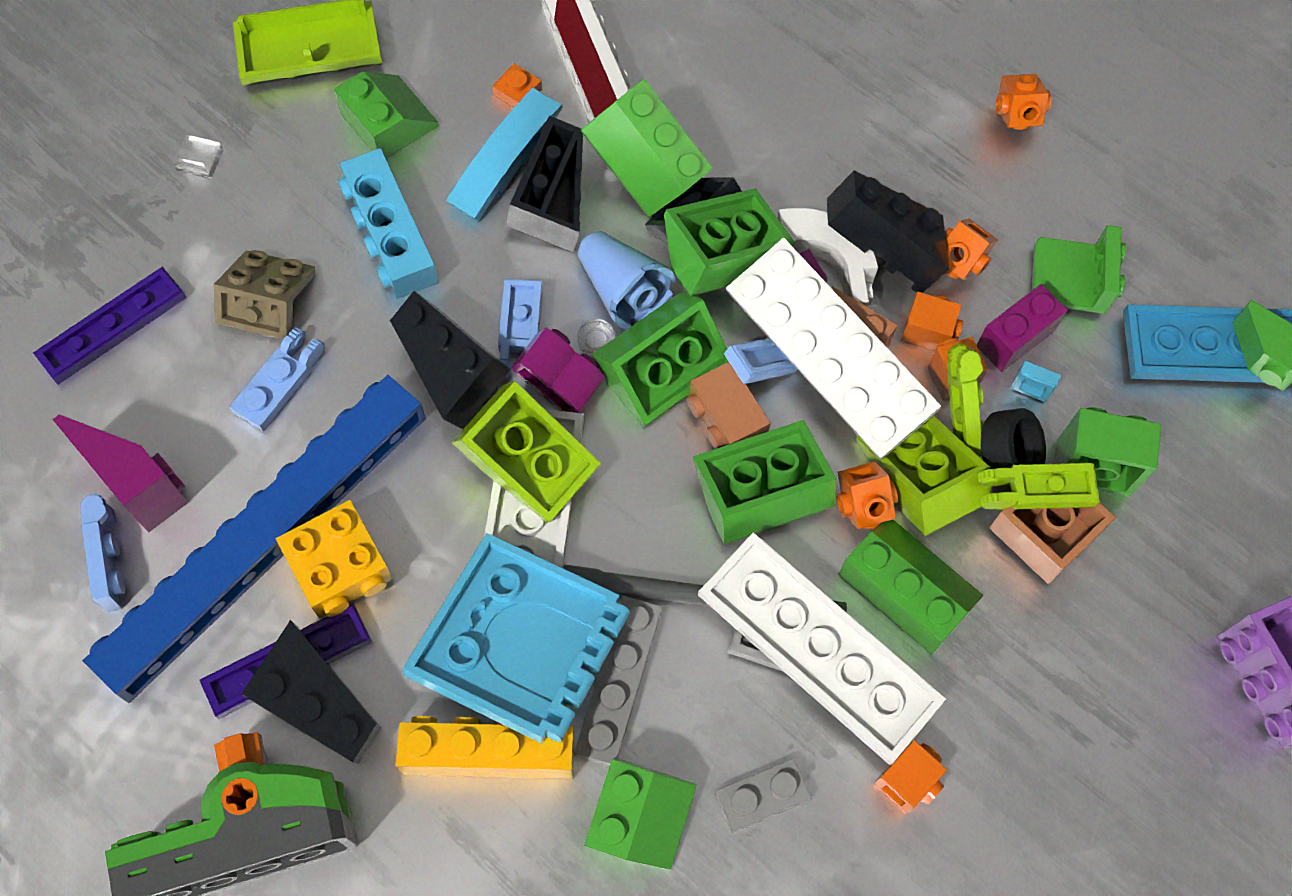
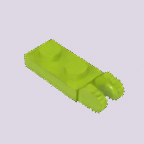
(965, 395)
(1042, 486)

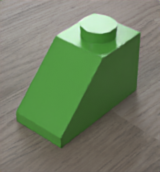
(1265, 344)

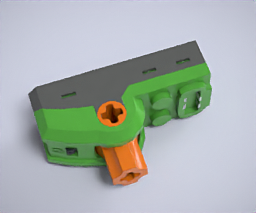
(251, 826)

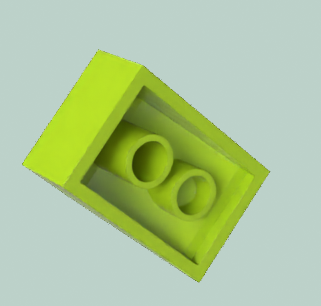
(526, 451)
(933, 476)

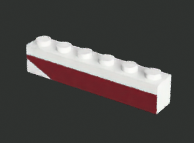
(586, 54)

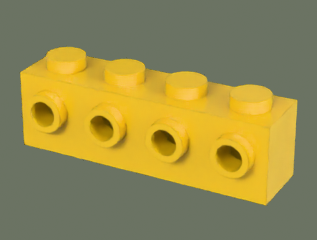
(479, 750)

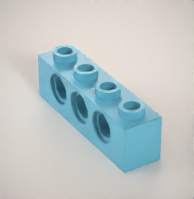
(372, 175)

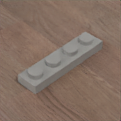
(618, 684)

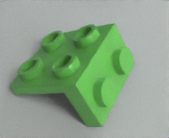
(1081, 273)

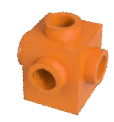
(1022, 101)
(968, 249)
(866, 495)

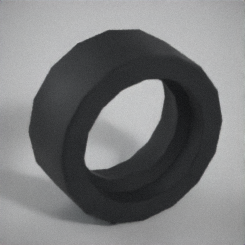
(1011, 428)

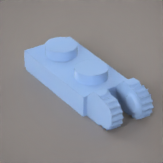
(518, 316)
(277, 380)
(100, 550)

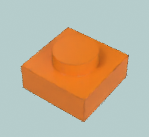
(515, 85)

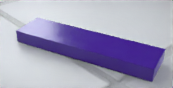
(109, 325)
(331, 636)

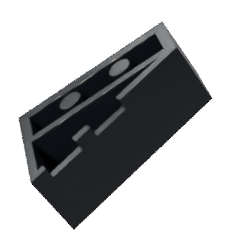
(549, 189)
(891, 226)
(448, 360)
(311, 696)

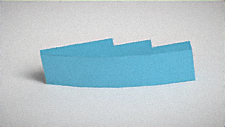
(503, 154)

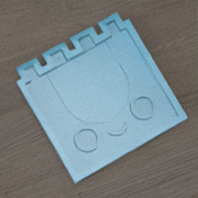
(518, 640)

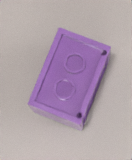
(1263, 659)

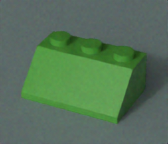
(646, 148)
(720, 239)
(660, 356)
(765, 481)
(909, 584)

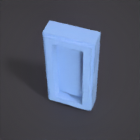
(758, 361)

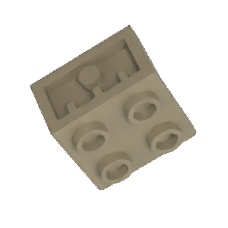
(260, 293)

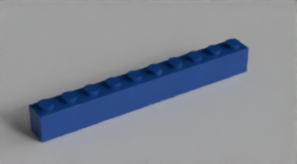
(246, 545)

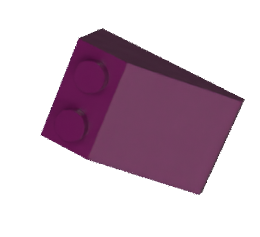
(139, 482)

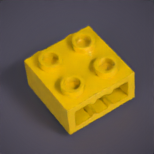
(334, 560)

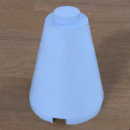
(624, 278)

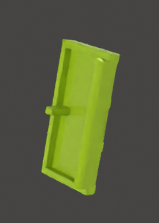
(306, 40)

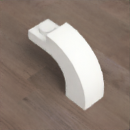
(811, 231)

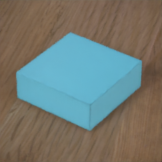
(1035, 381)

